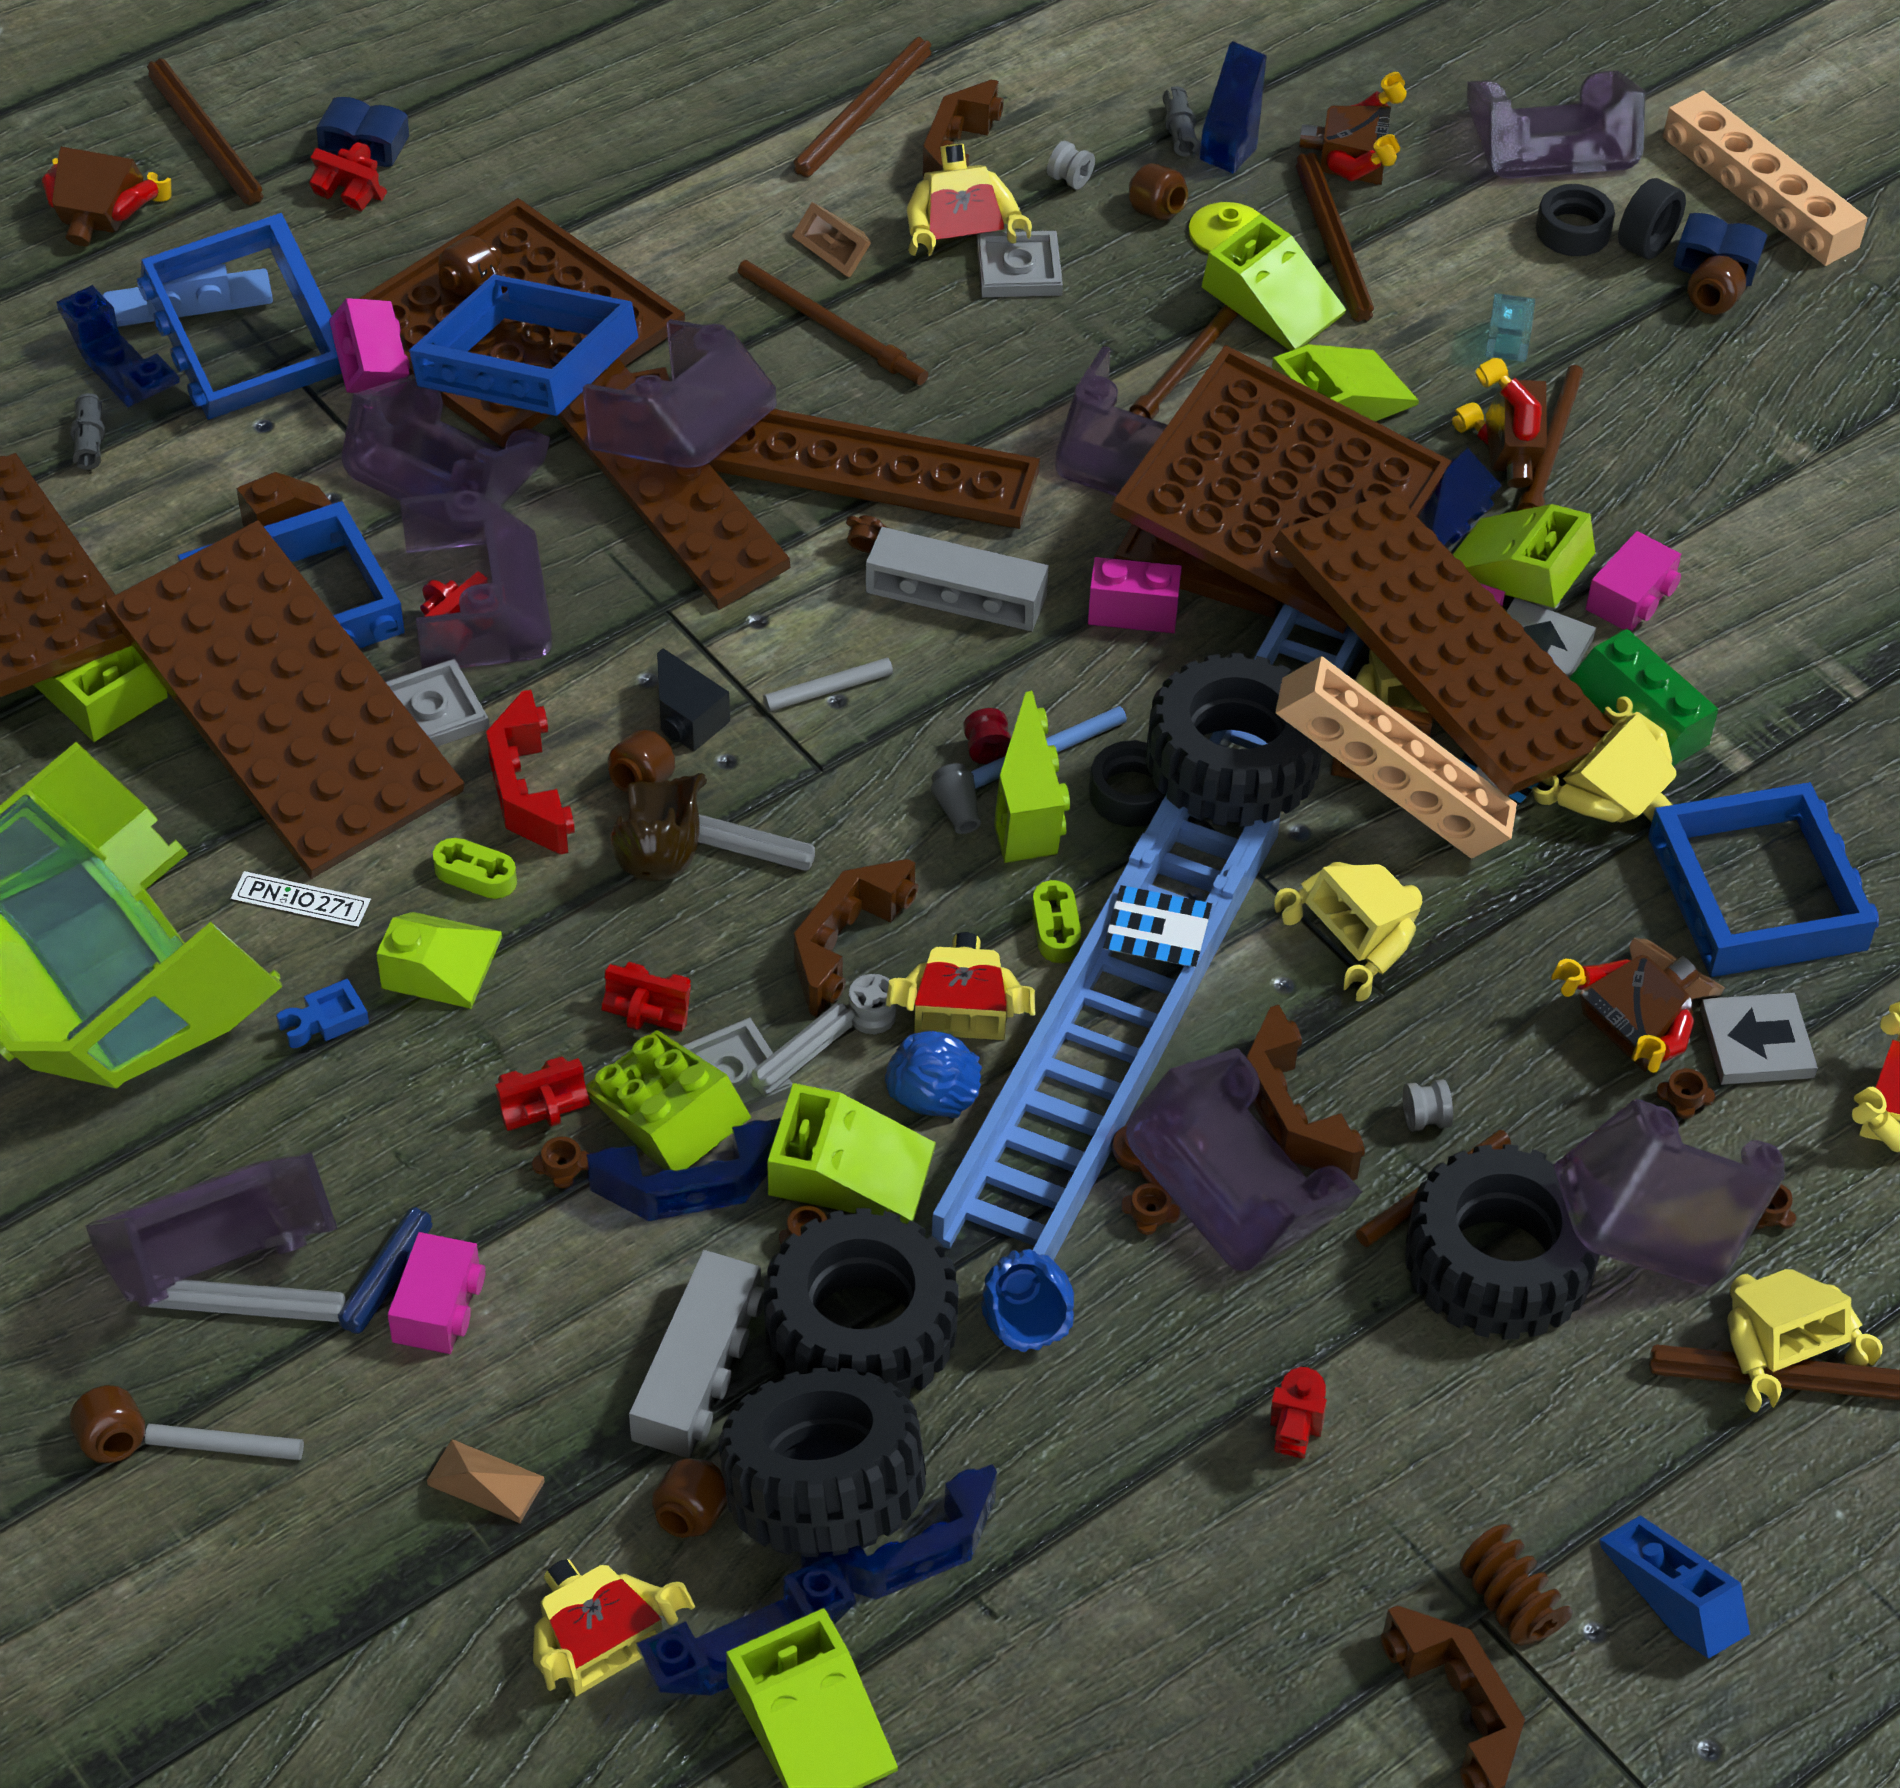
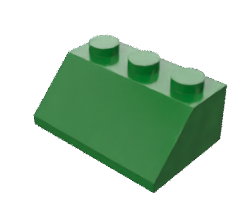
(1657, 691)

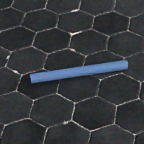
(1061, 740)

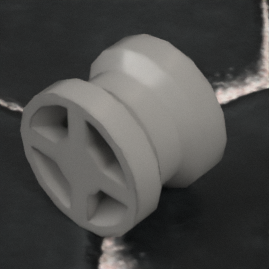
(1071, 164)
(865, 993)
(1427, 1105)

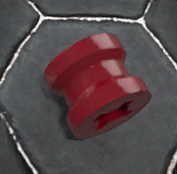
(987, 735)

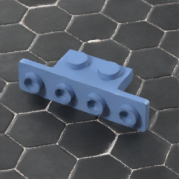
(196, 294)

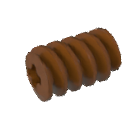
(1510, 1589)

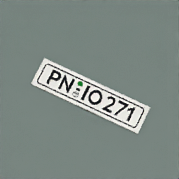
(301, 899)

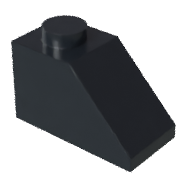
(689, 702)

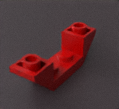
(533, 815)

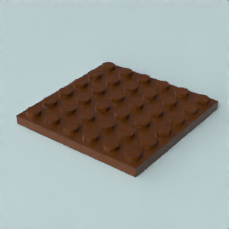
(531, 251)
(1261, 457)

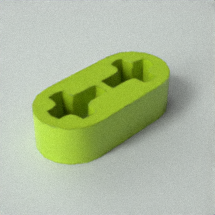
(474, 868)
(1064, 920)

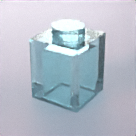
(1510, 327)

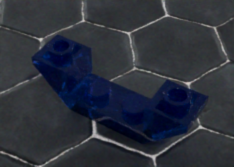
(108, 353)
(671, 1193)
(936, 1550)
(699, 1664)

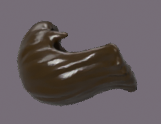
(660, 829)

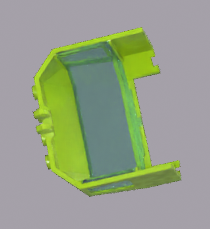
(86, 956)

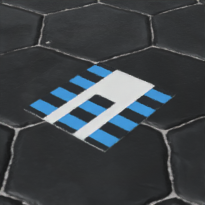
(1158, 926)

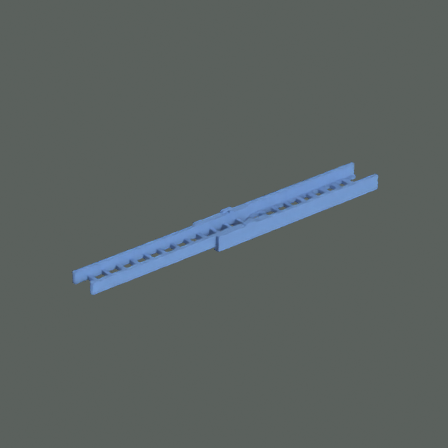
(1038, 1059)

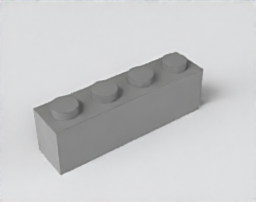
(956, 578)
(696, 1354)

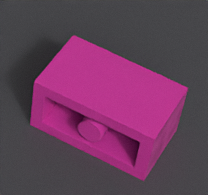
(368, 344)
(1634, 582)
(1134, 595)
(436, 1293)

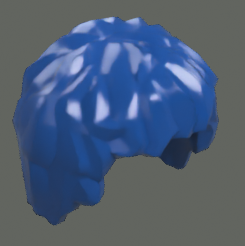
(934, 1074)
(1028, 1301)

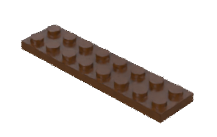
(884, 467)
(687, 511)

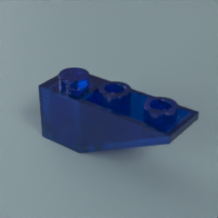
(1235, 110)
(1458, 497)

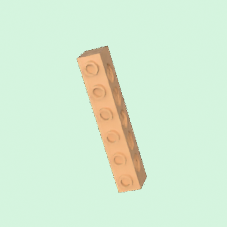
(1765, 178)
(1396, 757)

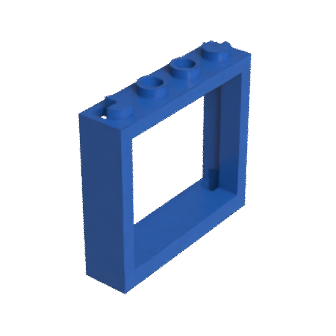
(221, 248)
(445, 364)
(329, 529)
(1771, 946)

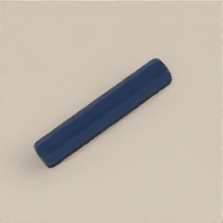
(383, 1271)

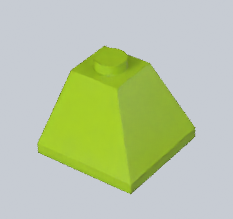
(436, 958)

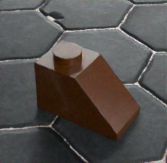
(278, 498)

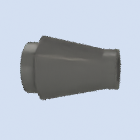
(956, 794)

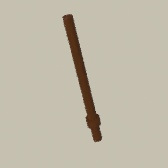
(888, 356)
(1149, 404)
(1555, 432)

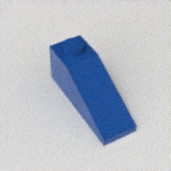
(1681, 1586)

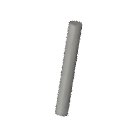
(827, 684)
(224, 1441)

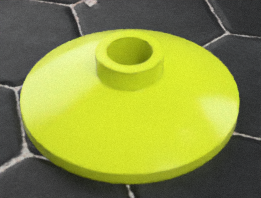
(1218, 222)

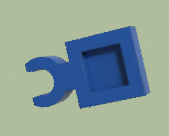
(327, 1011)

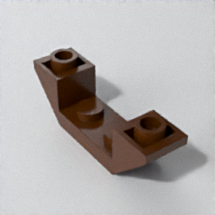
(964, 110)
(874, 888)
(1312, 1144)
(1427, 1642)

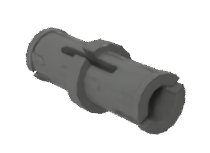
(1180, 121)
(87, 431)

